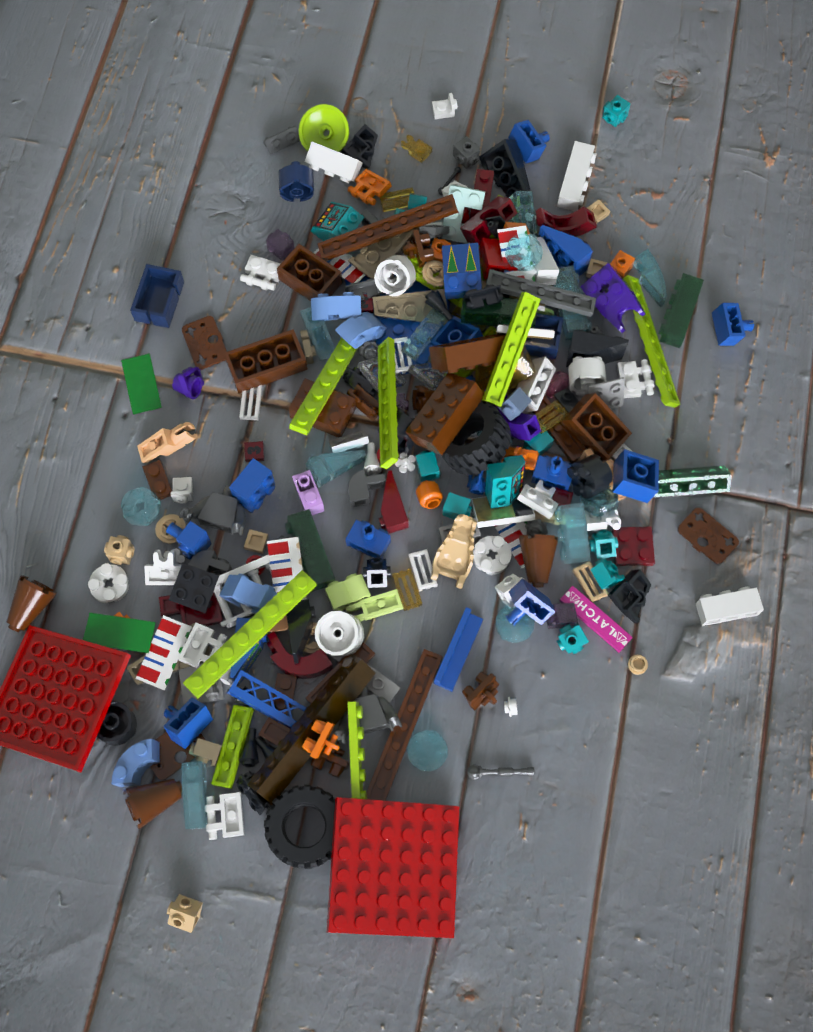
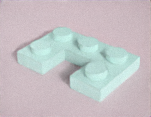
(463, 198)

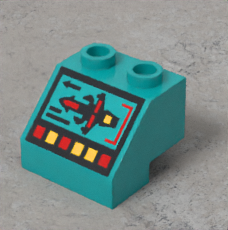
(336, 221)
(504, 481)

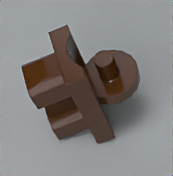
(419, 241)
(484, 692)
(338, 763)

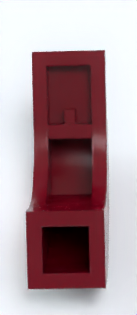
(573, 224)
(308, 666)

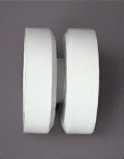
(327, 633)

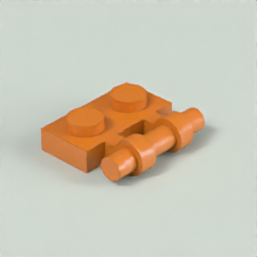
(372, 183)

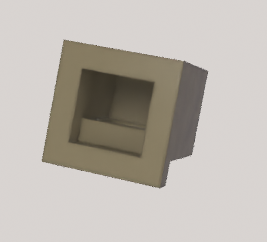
(205, 751)

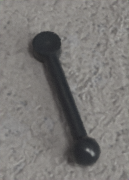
(457, 170)

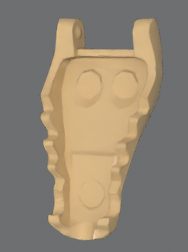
(456, 554)

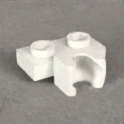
(539, 499)
(163, 570)

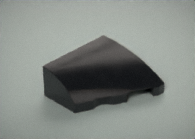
(362, 146)
(631, 594)

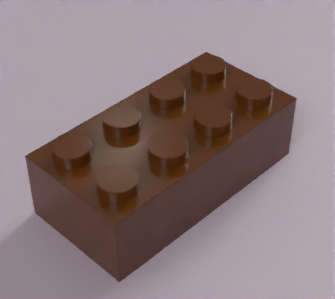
(466, 353)
(266, 361)
(445, 413)

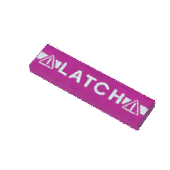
(597, 619)

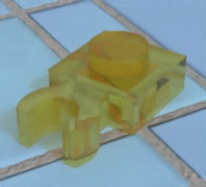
(417, 149)

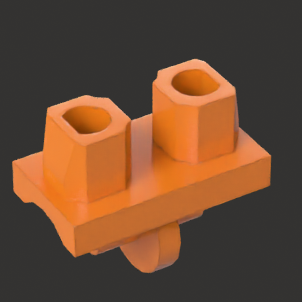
(530, 456)
(316, 747)

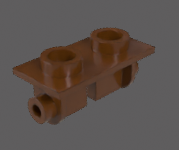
(365, 402)

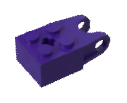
(616, 300)

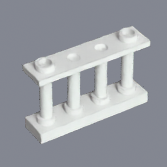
(252, 570)

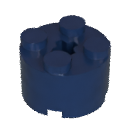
(296, 182)

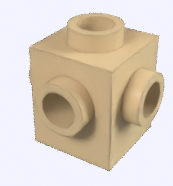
(123, 554)
(184, 913)

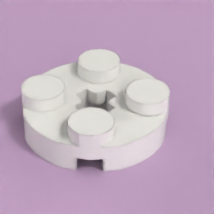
(487, 564)
(109, 594)

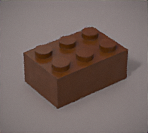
(309, 273)
(334, 415)
(597, 426)

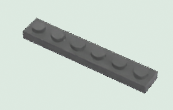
(548, 294)

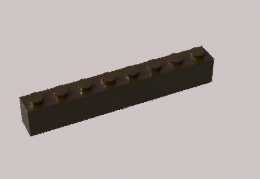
(328, 707)

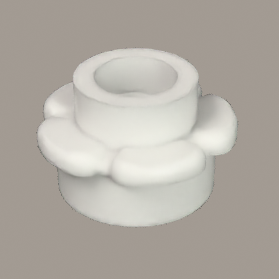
(510, 706)

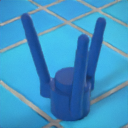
(476, 485)

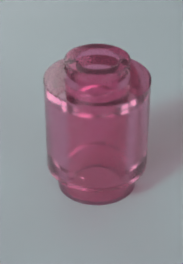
(558, 383)

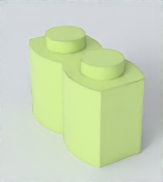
(347, 592)

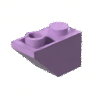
(308, 492)

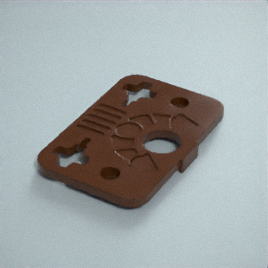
(200, 342)
(712, 532)
(167, 756)

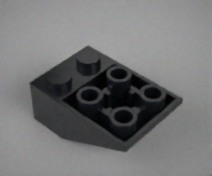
(592, 345)

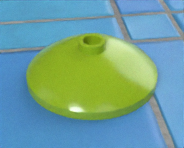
(320, 119)

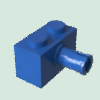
(529, 141)
(729, 324)
(552, 472)
(190, 539)
(368, 539)
(530, 602)
(187, 722)

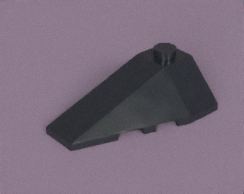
(507, 165)

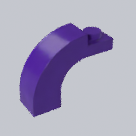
(523, 426)

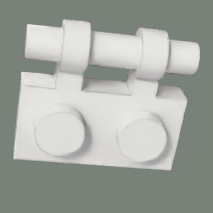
(262, 268)
(630, 372)
(597, 523)
(197, 644)
(231, 815)

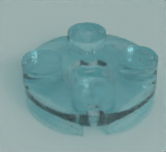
(518, 260)
(601, 503)
(130, 509)

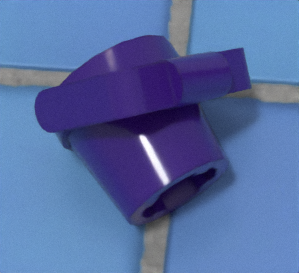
(188, 384)

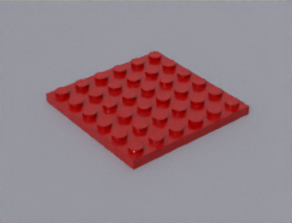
(58, 696)
(393, 868)

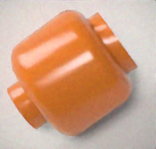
(429, 494)

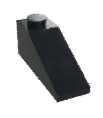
(300, 627)

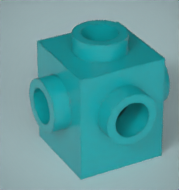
(616, 110)
(603, 544)
(572, 631)

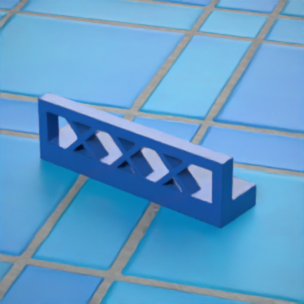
(458, 650)
(261, 706)

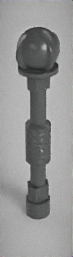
(476, 771)

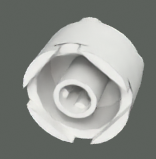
(404, 276)
(585, 372)

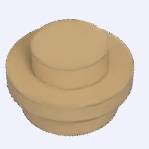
(637, 664)

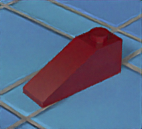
(393, 514)

